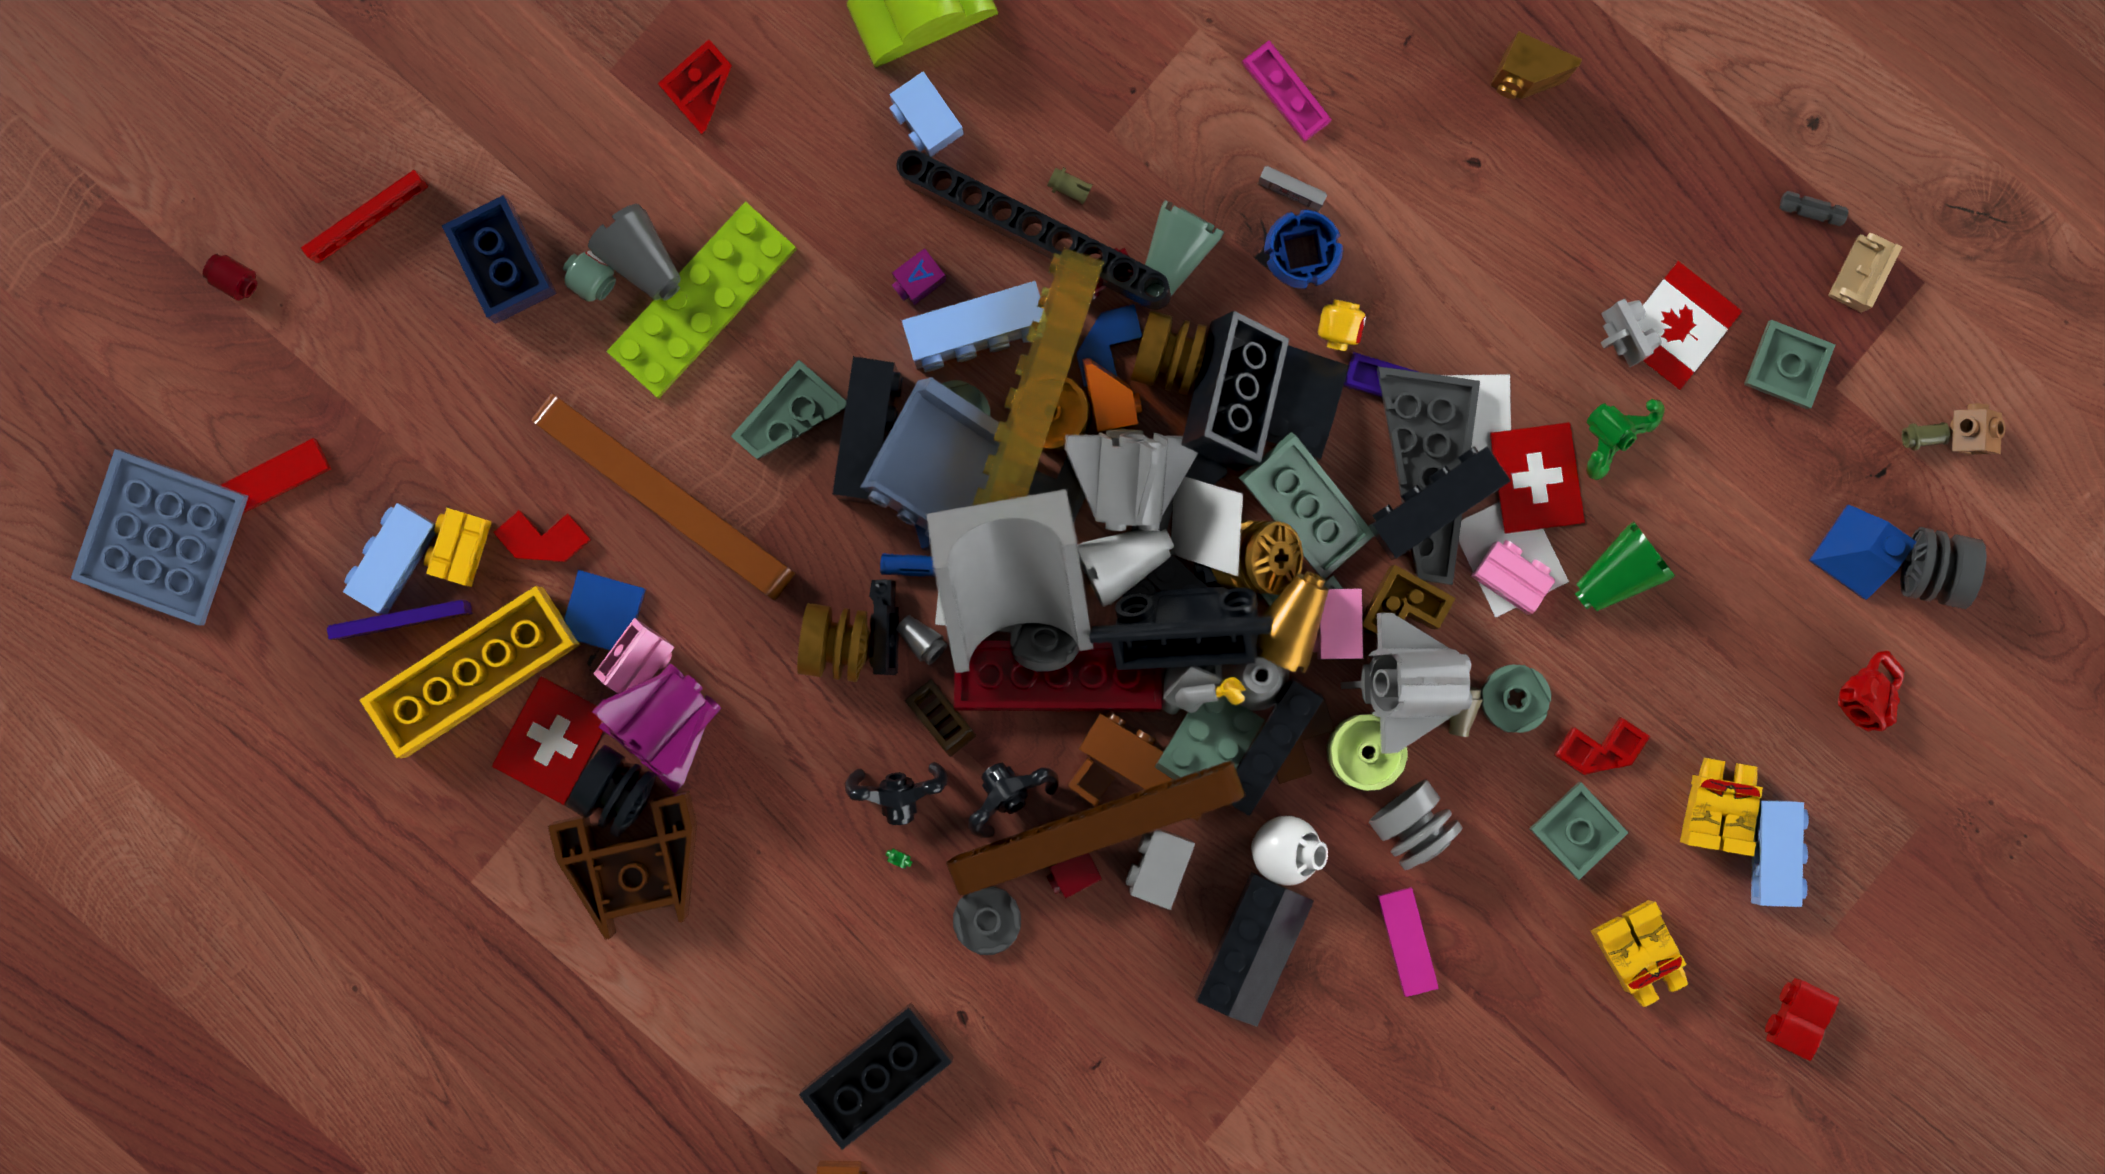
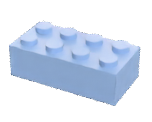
(972, 326)

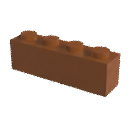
(1125, 752)

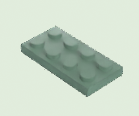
(1302, 495)

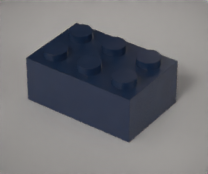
(499, 259)

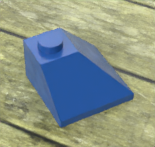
(1862, 551)

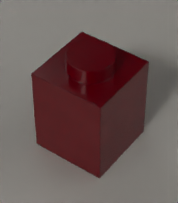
(1073, 875)

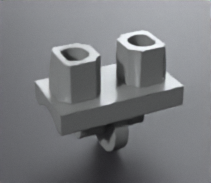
(1627, 334)

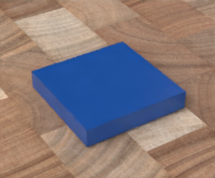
(601, 609)

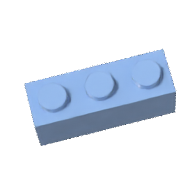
(390, 558)
(1779, 854)

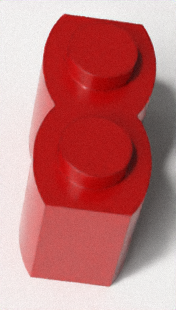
(1801, 1018)

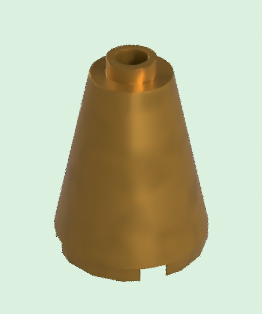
(1296, 622)

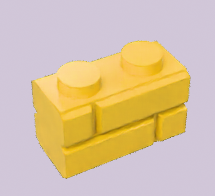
(457, 547)

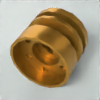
(1169, 353)
(1267, 558)
(832, 642)

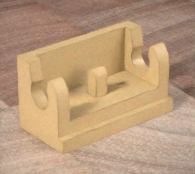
(1865, 272)

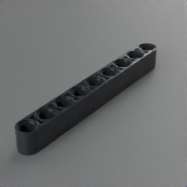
(1023, 216)

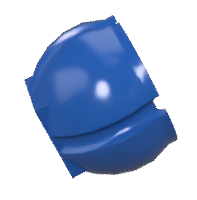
(1298, 226)

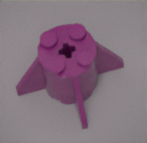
(660, 723)

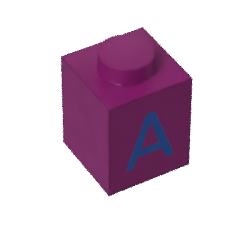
(917, 277)

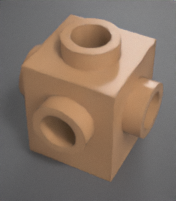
(1977, 430)

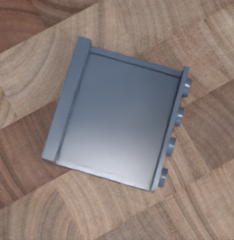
(932, 455)

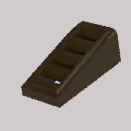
(956, 742)

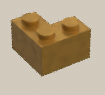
(1407, 596)

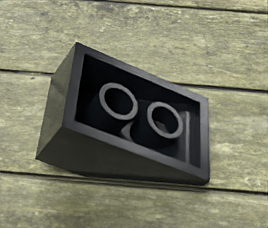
(1306, 400)

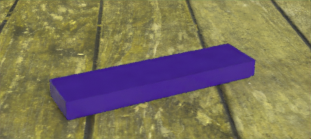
(399, 620)

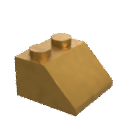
(1532, 67)

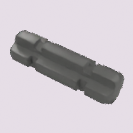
(1813, 208)

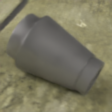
(922, 640)

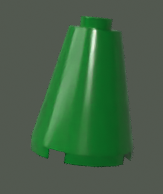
(1623, 571)

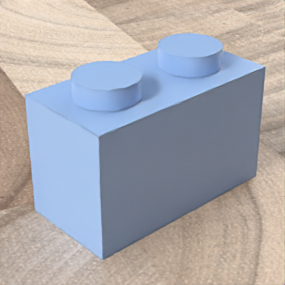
(925, 114)

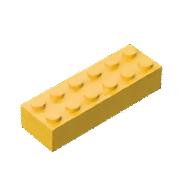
(469, 672)

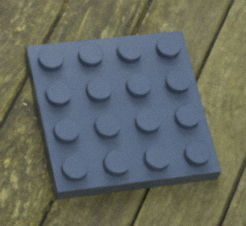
(159, 537)

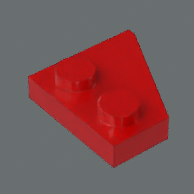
(698, 84)

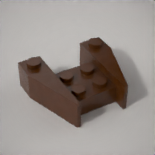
(631, 873)

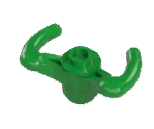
(1618, 433)

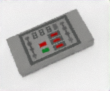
(1292, 188)

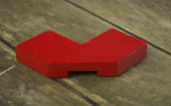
(556, 544)
(1617, 750)

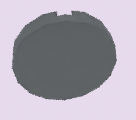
(1042, 646)
(987, 920)

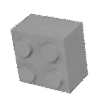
(1160, 867)

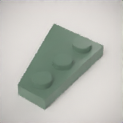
(789, 410)

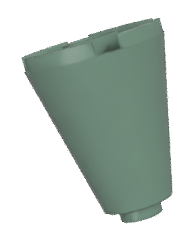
(1179, 245)

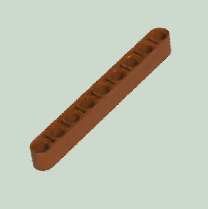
(663, 496)

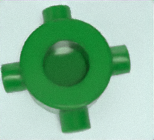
(899, 858)

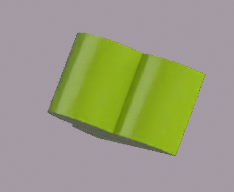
(902, 26)

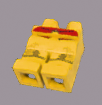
(1722, 811)
(1650, 960)

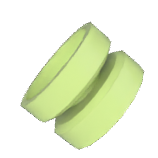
(1346, 756)

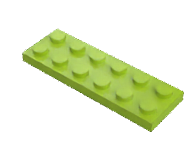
(709, 297)

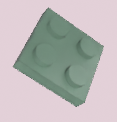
(1789, 364)
(1578, 830)

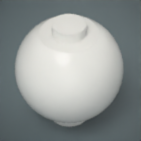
(1288, 850)

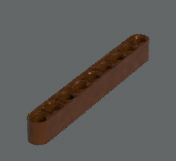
(1096, 828)

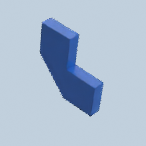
(1110, 329)

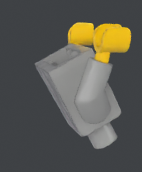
(1196, 685)

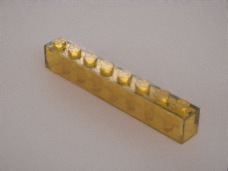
(1041, 377)

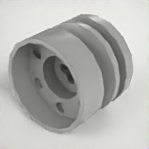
(1416, 826)

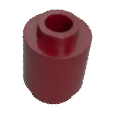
(230, 276)

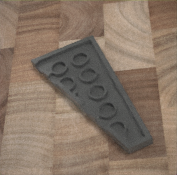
(1428, 428)

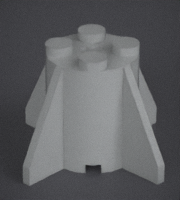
(1128, 475)
(1412, 682)

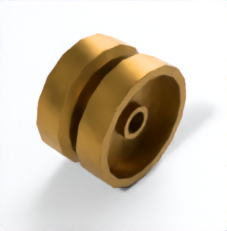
(1072, 416)

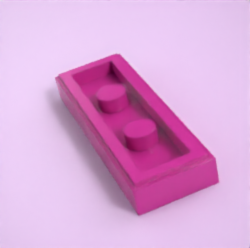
(1286, 91)
(1408, 942)

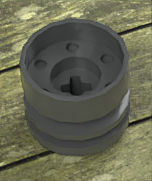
(1944, 568)

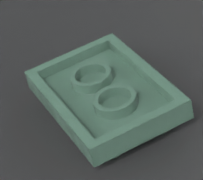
(1210, 737)

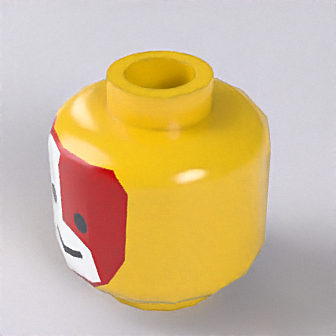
(1341, 324)

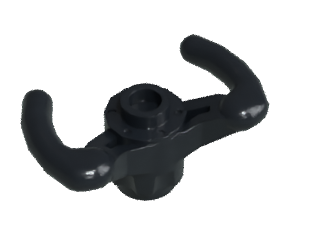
(896, 792)
(1007, 794)

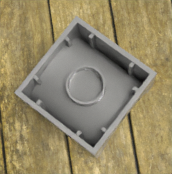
(1008, 568)

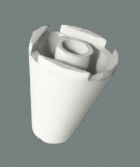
(1122, 561)

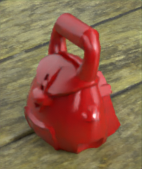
(1870, 697)

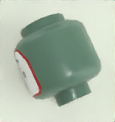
(588, 276)

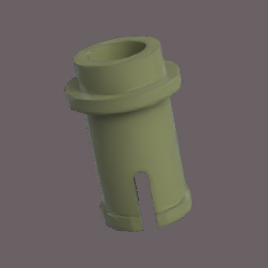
(1069, 185)
(1925, 435)

